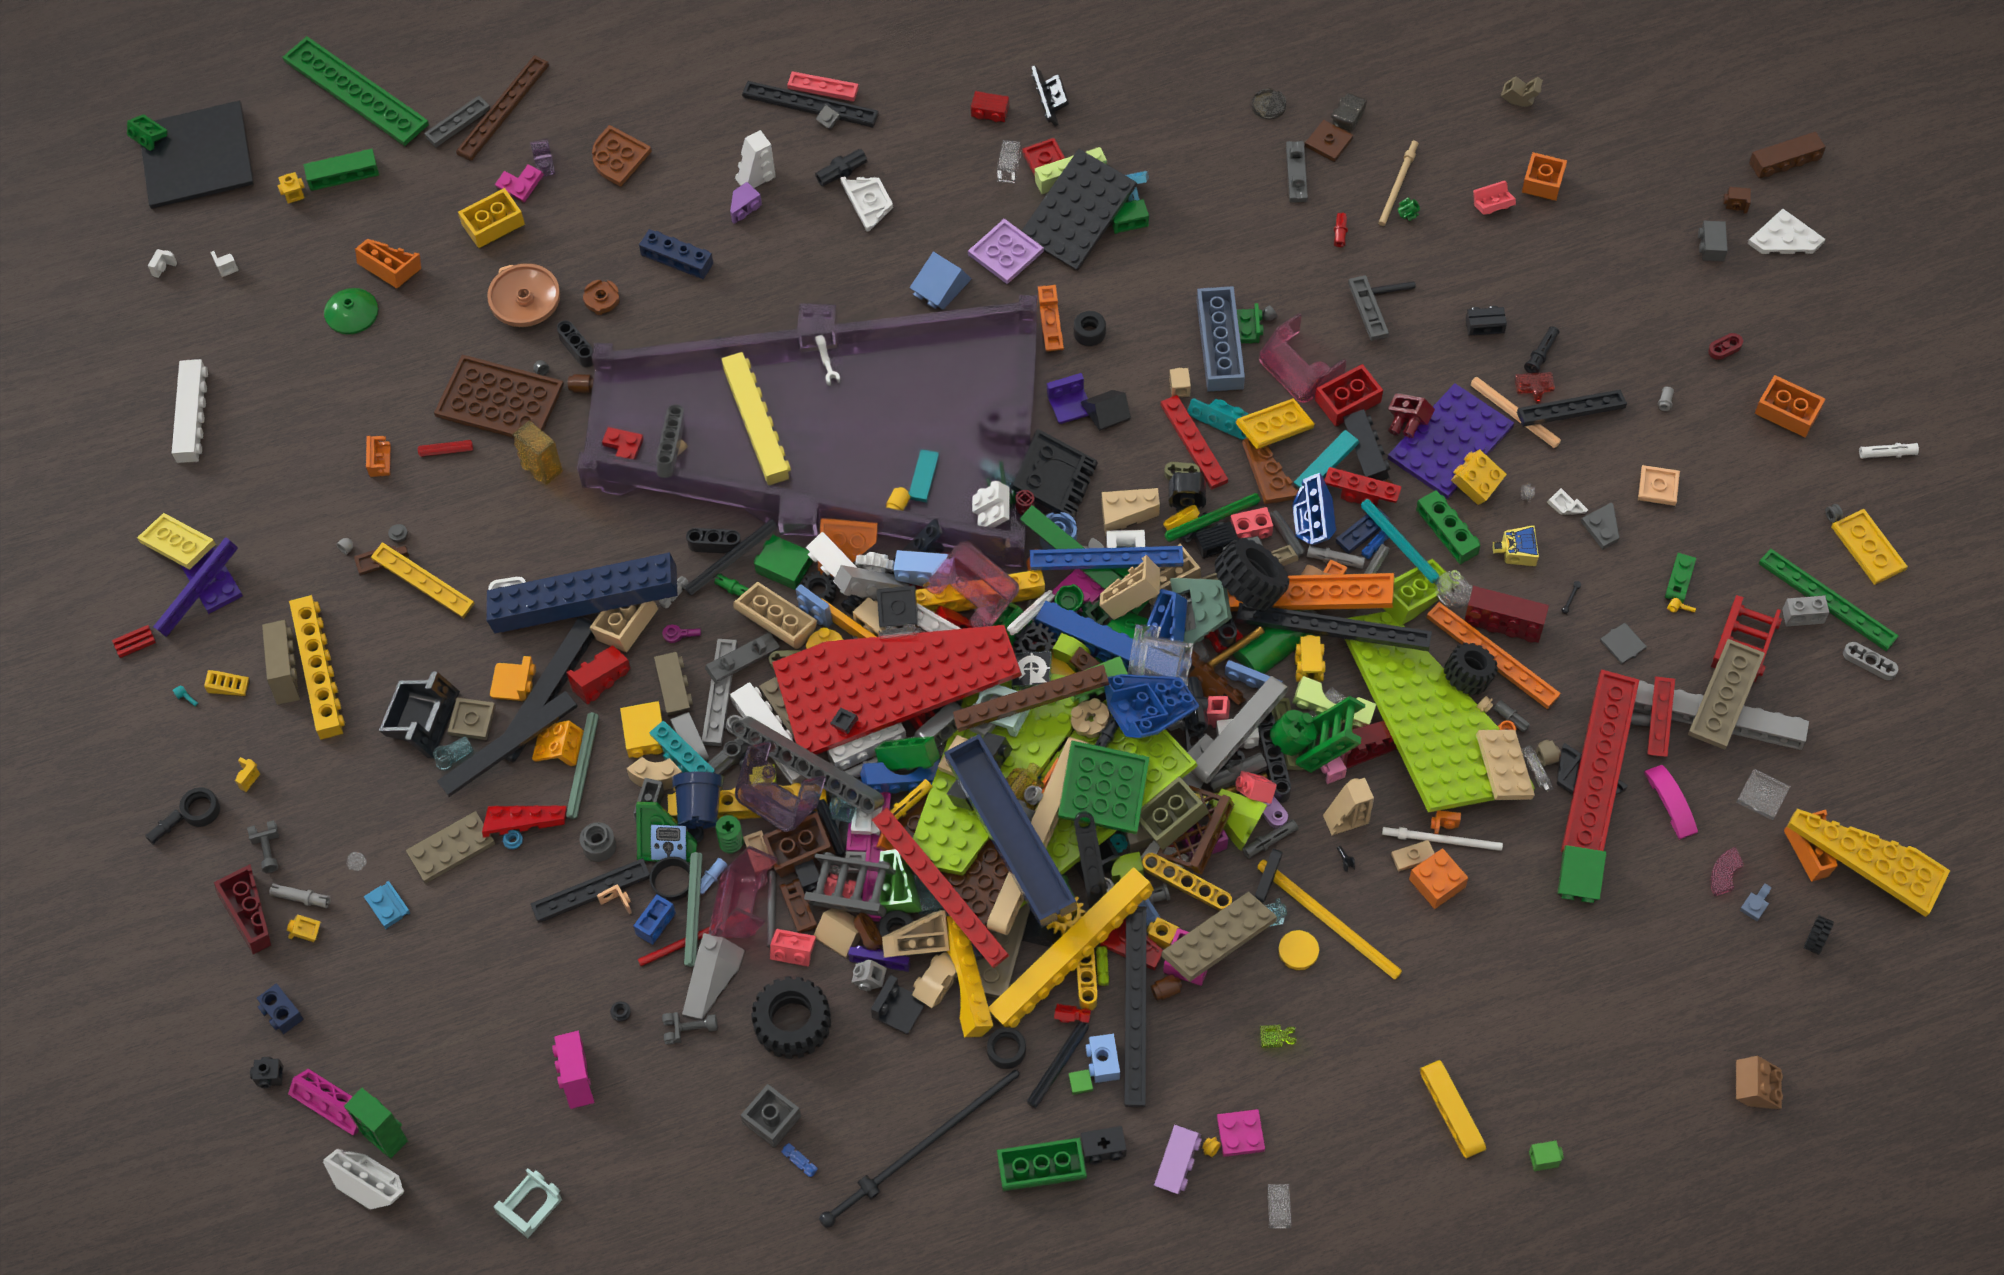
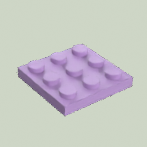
(1005, 251)

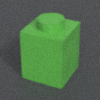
(1545, 1155)

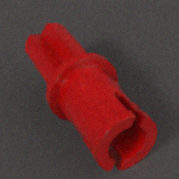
(1340, 230)

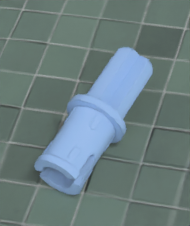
(712, 874)

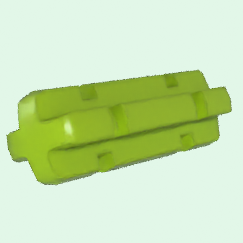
(1102, 966)

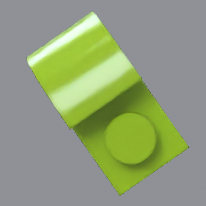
(1066, 647)
(1125, 864)

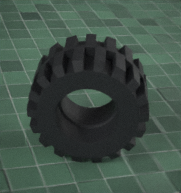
(1470, 668)

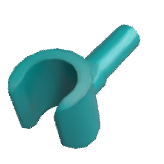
(180, 692)

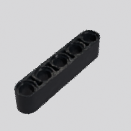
(1274, 764)

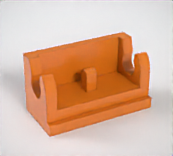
(378, 456)

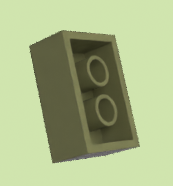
(1171, 813)

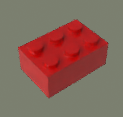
(1348, 394)

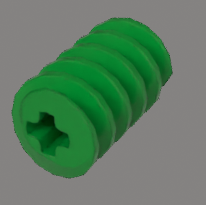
(729, 834)

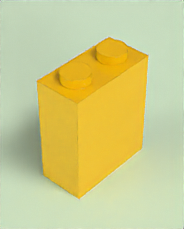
(637, 724)

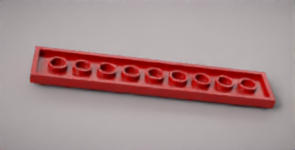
(1601, 761)

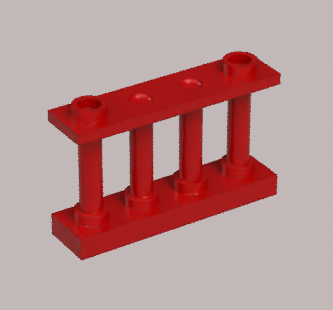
(1734, 625)

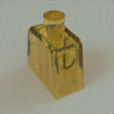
(1021, 779)

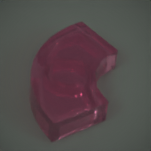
(1723, 871)

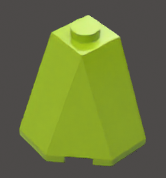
(1242, 817)

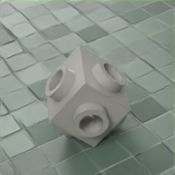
(868, 975)

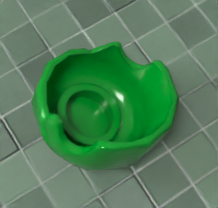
(1070, 597)

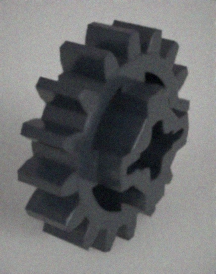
(1024, 639)

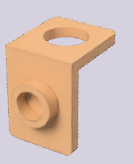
(615, 890)

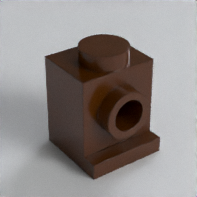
(1738, 198)

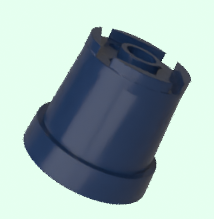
(697, 798)

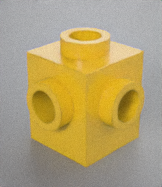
(291, 187)

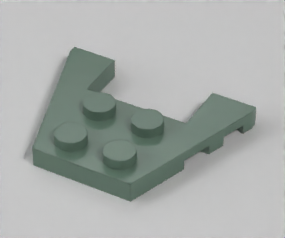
(1209, 605)

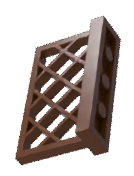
(1210, 836)

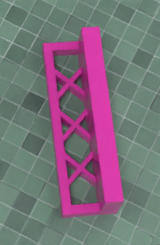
(323, 1102)

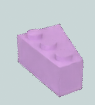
(1178, 1159)

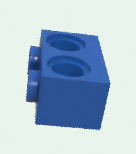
(654, 919)

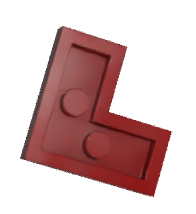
(626, 442)

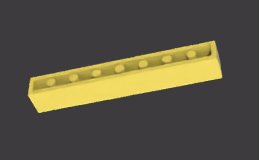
(755, 418)

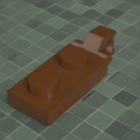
(367, 565)

